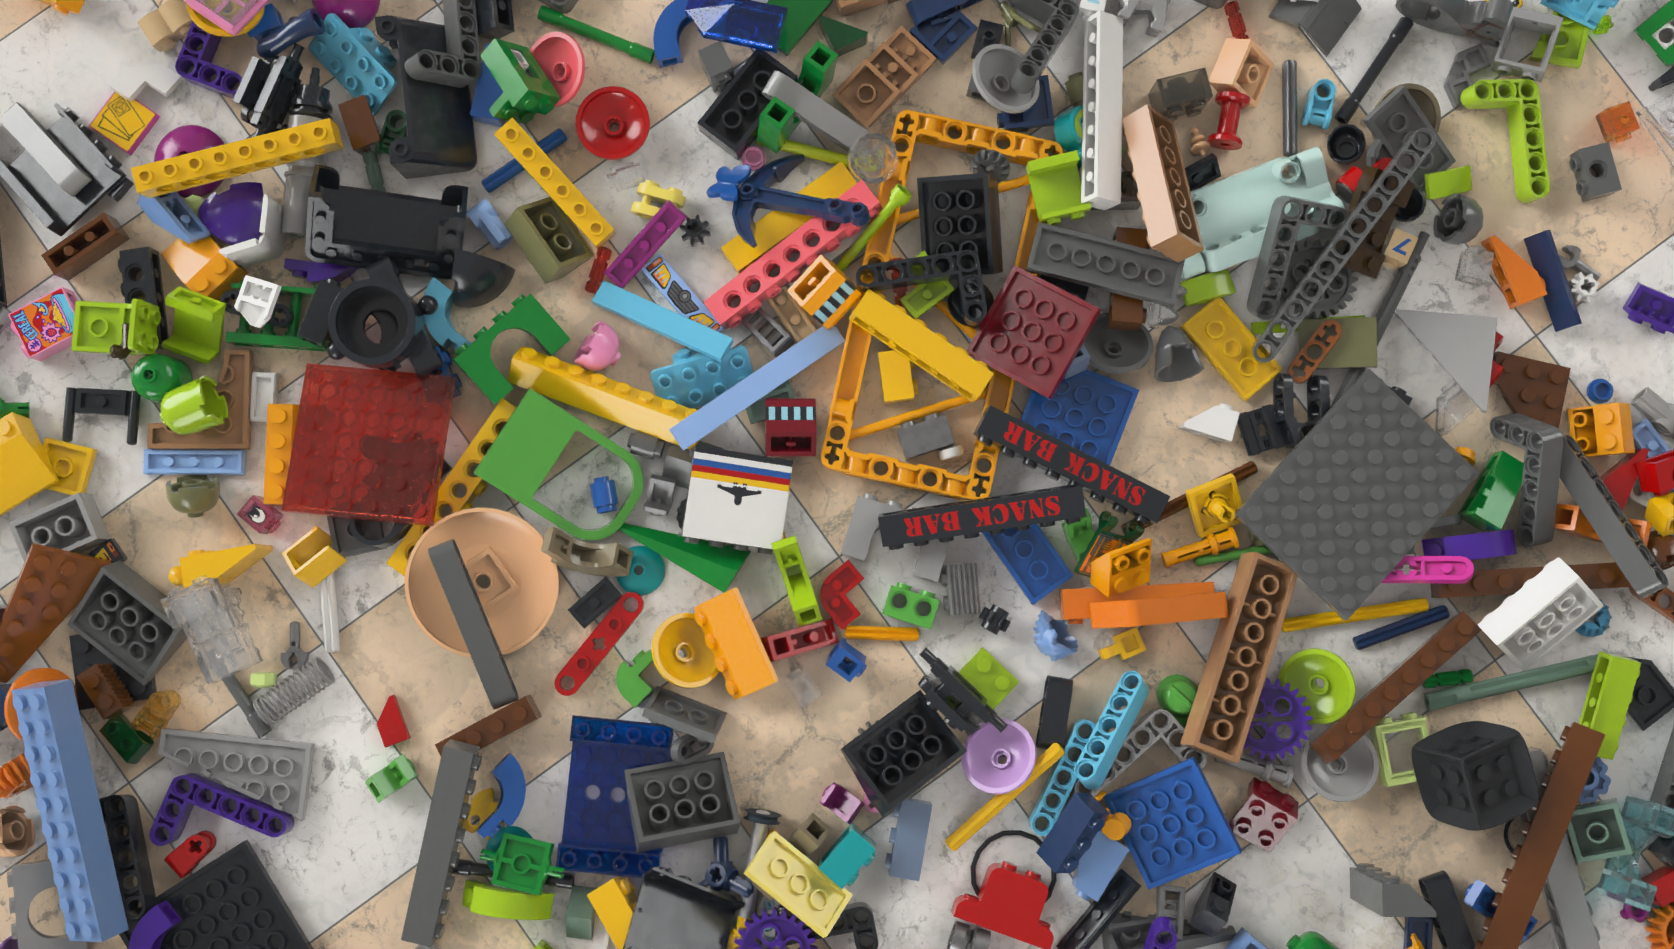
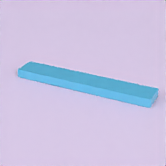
(662, 321)

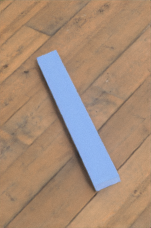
(756, 386)

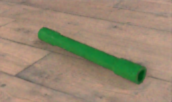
(560, 20)

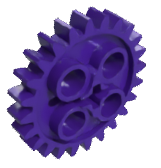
(1271, 742)
(786, 928)

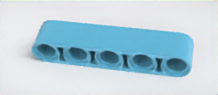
(1111, 741)
(1061, 789)

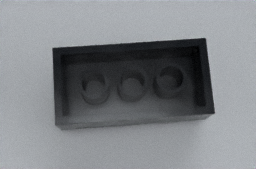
(736, 112)

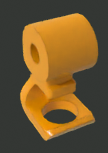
(1116, 824)

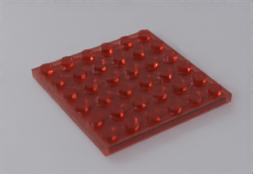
(369, 444)

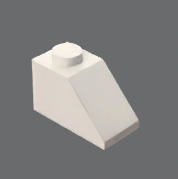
(1215, 423)

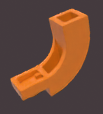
(1573, 522)

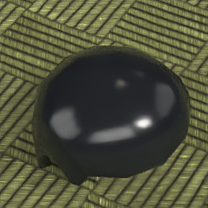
(1346, 144)
(1414, 207)

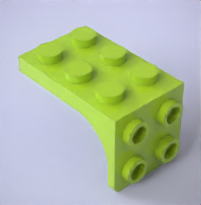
(100, 326)

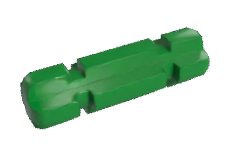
(1449, 678)

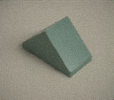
(580, 914)

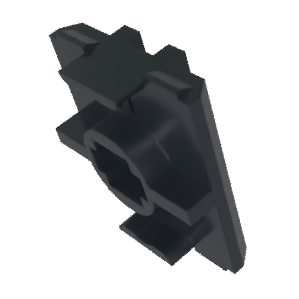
(1253, 442)

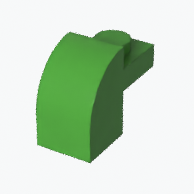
(1079, 534)
(631, 682)
(391, 778)

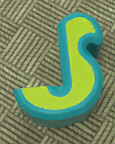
(1069, 130)

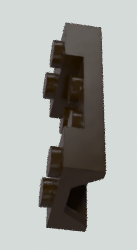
(1367, 256)

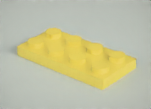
(798, 884)

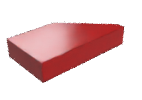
(392, 724)

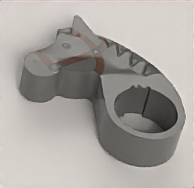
(1462, 18)

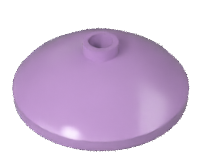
(988, 747)

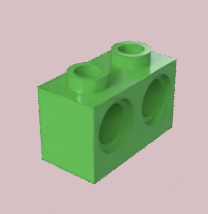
(909, 612)

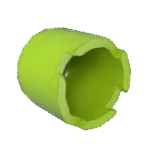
(193, 407)

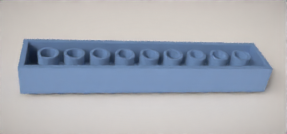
(70, 810)

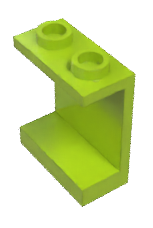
(1057, 188)
(196, 325)

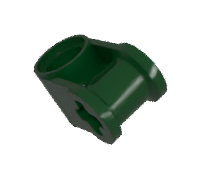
(389, 132)

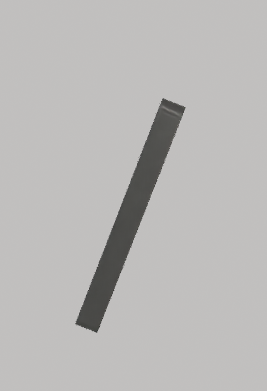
(1353, 240)

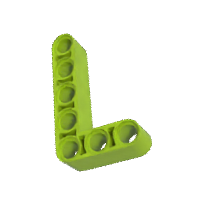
(1526, 134)

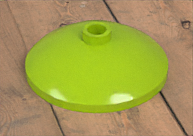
(1326, 702)

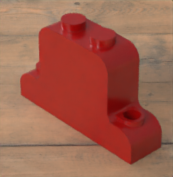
(1009, 905)

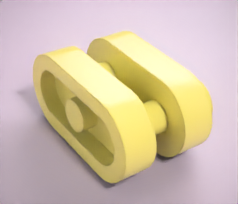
(651, 191)

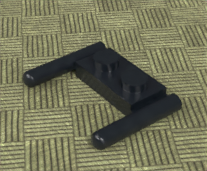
(101, 403)

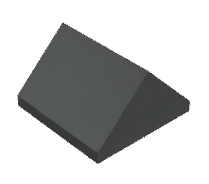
(678, 464)

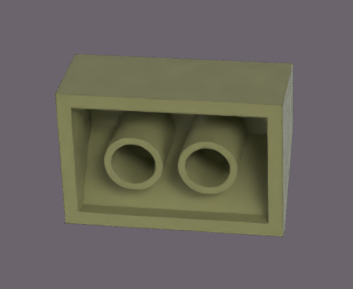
(548, 239)

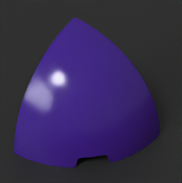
(235, 213)

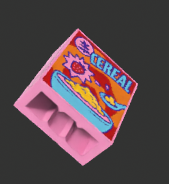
(45, 324)

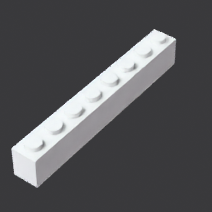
(1102, 111)

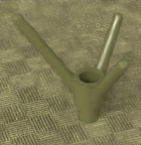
(1012, 19)

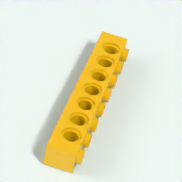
(237, 158)
(458, 476)

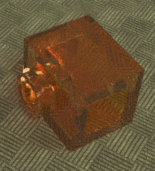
(1617, 122)

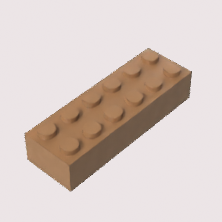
(1162, 184)

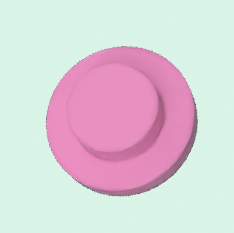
(754, 157)

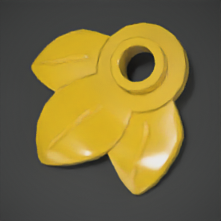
(482, 806)

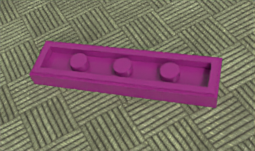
(645, 244)

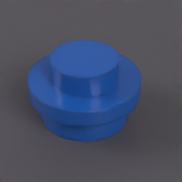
(1599, 391)

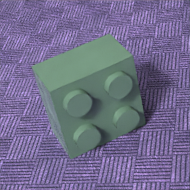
(1598, 831)

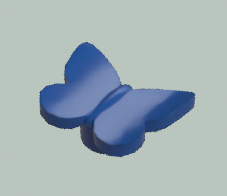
(728, 182)

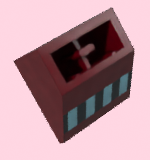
(790, 426)

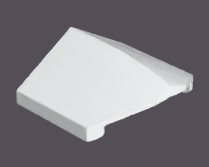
(257, 300)

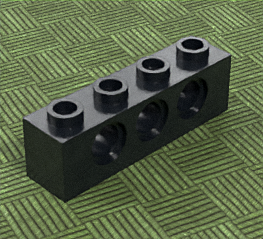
(150, 285)

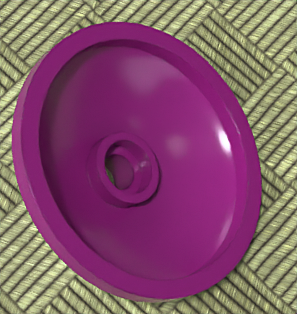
(352, 12)
(188, 140)

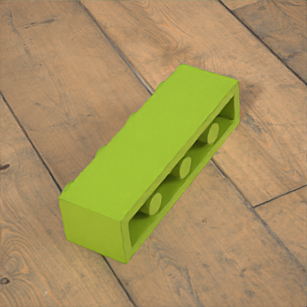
(1609, 699)

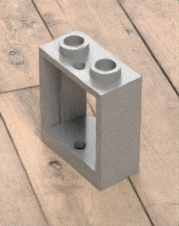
(1534, 22)

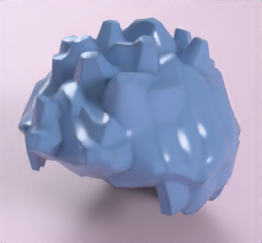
(1053, 637)

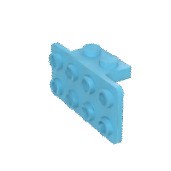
(356, 60)
(699, 379)

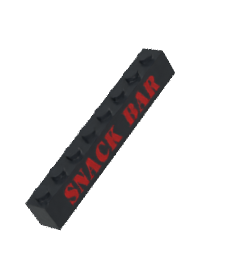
(1070, 465)
(982, 515)

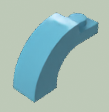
(439, 323)

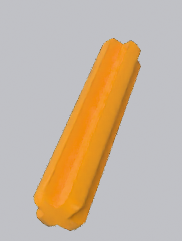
(882, 633)

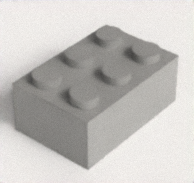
(65, 525)

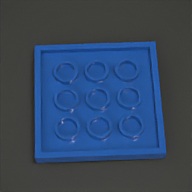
(1084, 413)
(1173, 823)

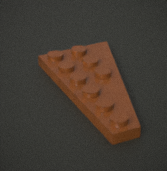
(42, 598)

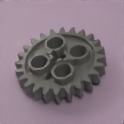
(1335, 297)

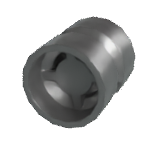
(964, 938)

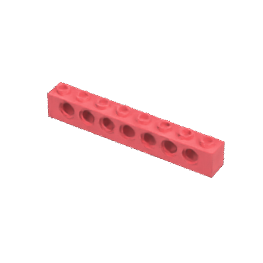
(779, 257)

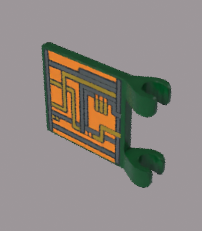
(1107, 541)

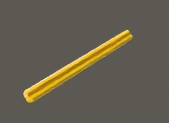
(1361, 614)
(1000, 801)

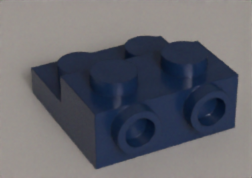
(1036, 116)

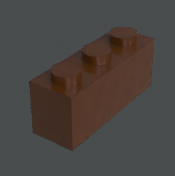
(85, 246)

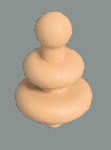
(1199, 144)

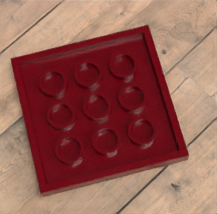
(1033, 331)

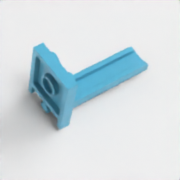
(1582, 11)

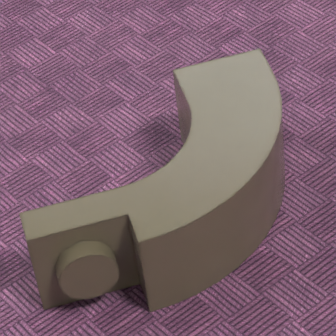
(584, 557)
(805, 839)

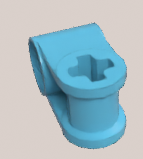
(1319, 109)

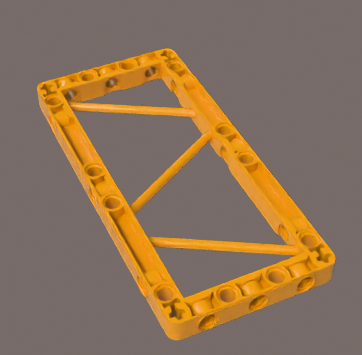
(933, 131)

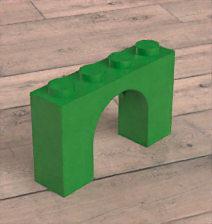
(778, 119)
(525, 316)

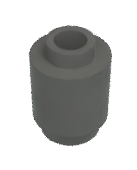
(646, 445)

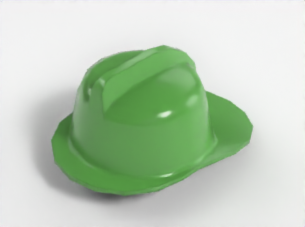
(1177, 696)

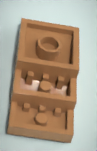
(884, 77)

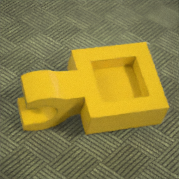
(1126, 645)

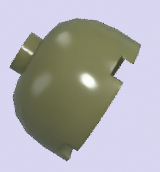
(193, 494)

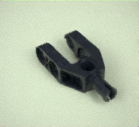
(1283, 402)

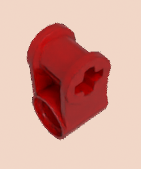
(189, 853)

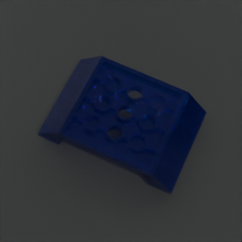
(600, 830)

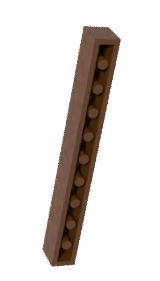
(1542, 838)

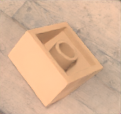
(1241, 69)

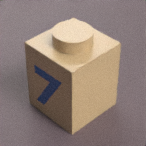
(1397, 248)

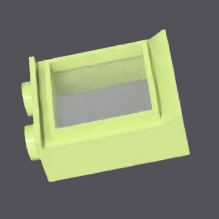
(1394, 745)

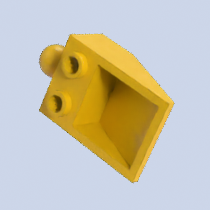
(220, 564)

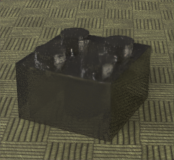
(1181, 94)

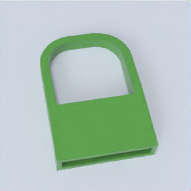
(529, 449)

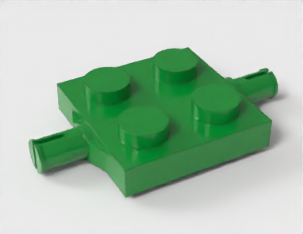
(522, 863)

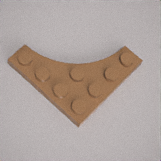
(236, 429)

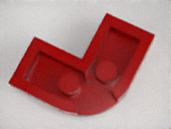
(834, 591)

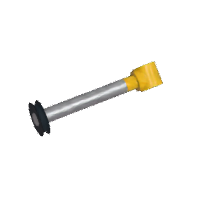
(761, 819)

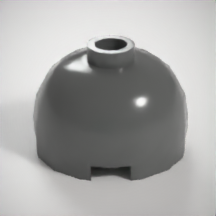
(1458, 220)

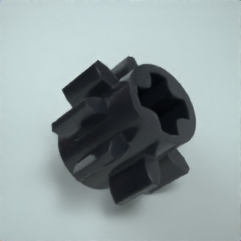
(699, 236)
(994, 619)

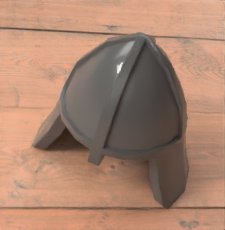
(1175, 357)

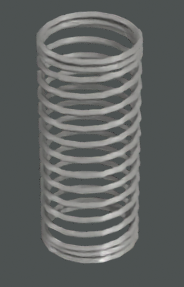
(327, 677)

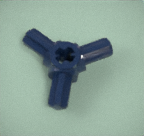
(722, 872)

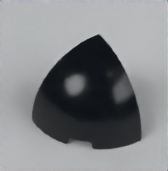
(478, 279)

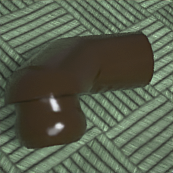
(121, 351)

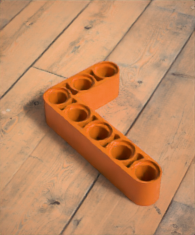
(1158, 610)

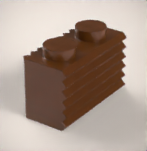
(106, 690)

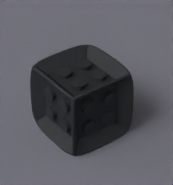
(1475, 775)

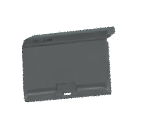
(1323, 20)

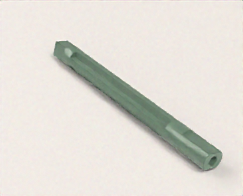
(1510, 682)

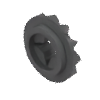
(989, 157)

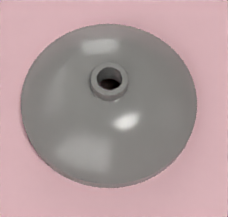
(993, 76)
(1352, 779)

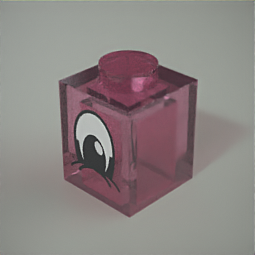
(259, 516)

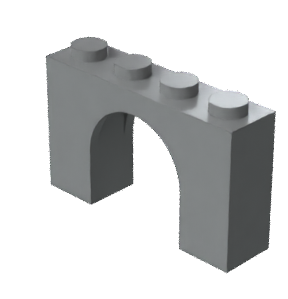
(865, 522)
(27, 882)

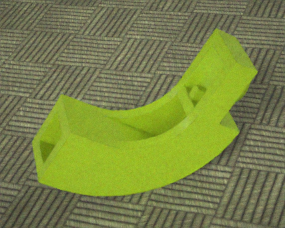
(797, 581)
(506, 902)

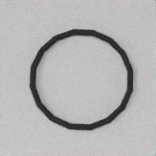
(999, 835)

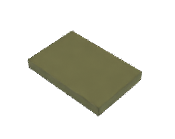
(1353, 350)

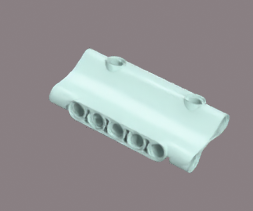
(1237, 208)

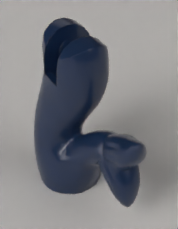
(298, 28)

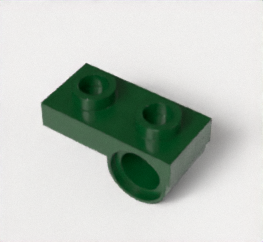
(126, 739)

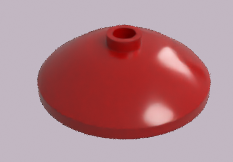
(608, 108)

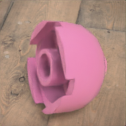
(599, 348)

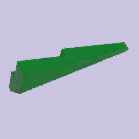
(709, 563)

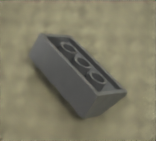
(1386, 893)

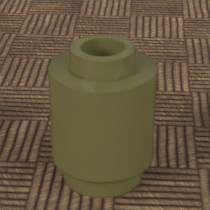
(1075, 89)

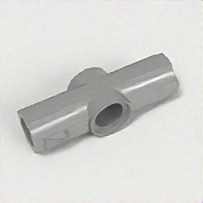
(1656, 410)

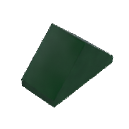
(842, 37)

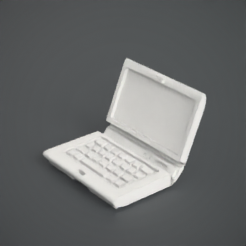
(269, 245)

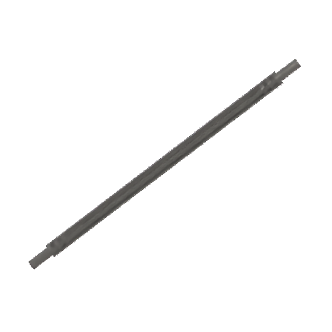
(1388, 307)

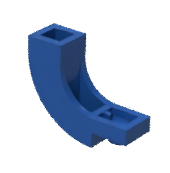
(668, 32)

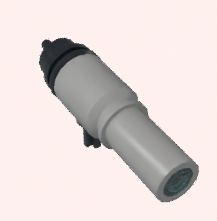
(308, 106)

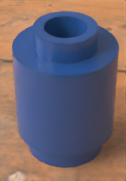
(604, 495)

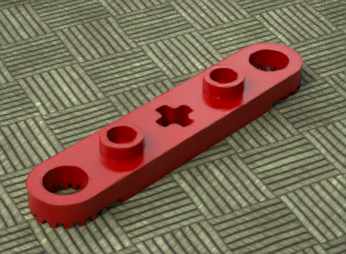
(587, 657)

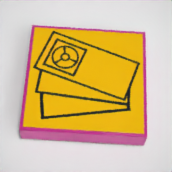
(124, 122)

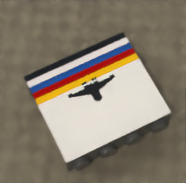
(736, 499)

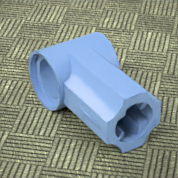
(487, 220)

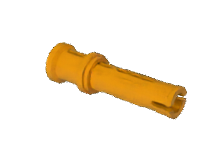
(1211, 544)

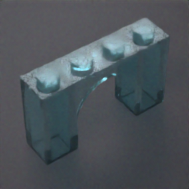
(1620, 874)

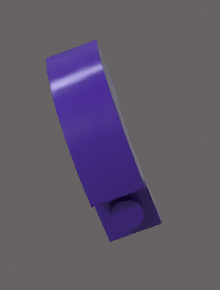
(315, 271)
(1472, 545)
(154, 927)

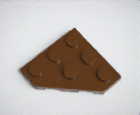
(1533, 387)

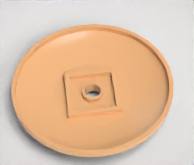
(505, 550)

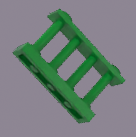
(267, 336)

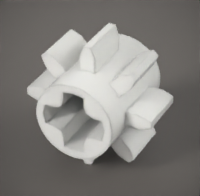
(1589, 284)

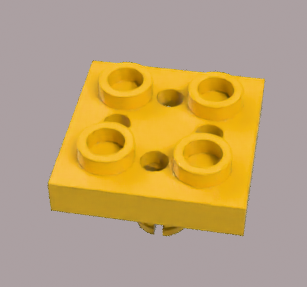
(1218, 512)

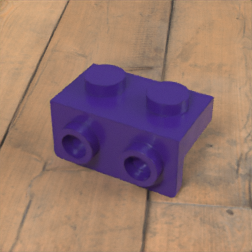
(1652, 307)

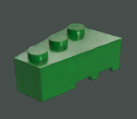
(1493, 493)

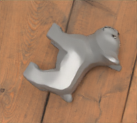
(1155, 10)

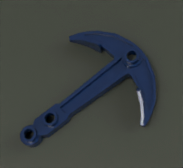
(757, 194)

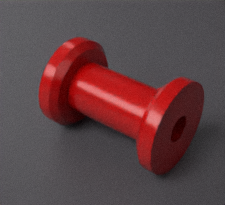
(1231, 106)

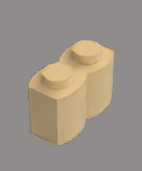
(166, 24)

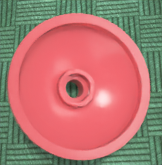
(561, 62)

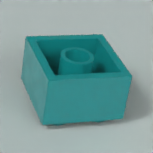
(847, 856)

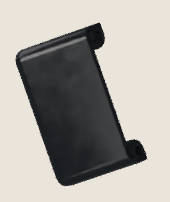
(436, 114)
(368, 225)

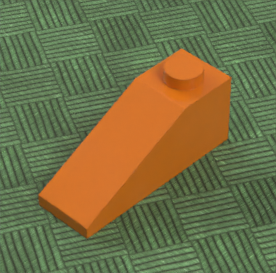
(1515, 276)

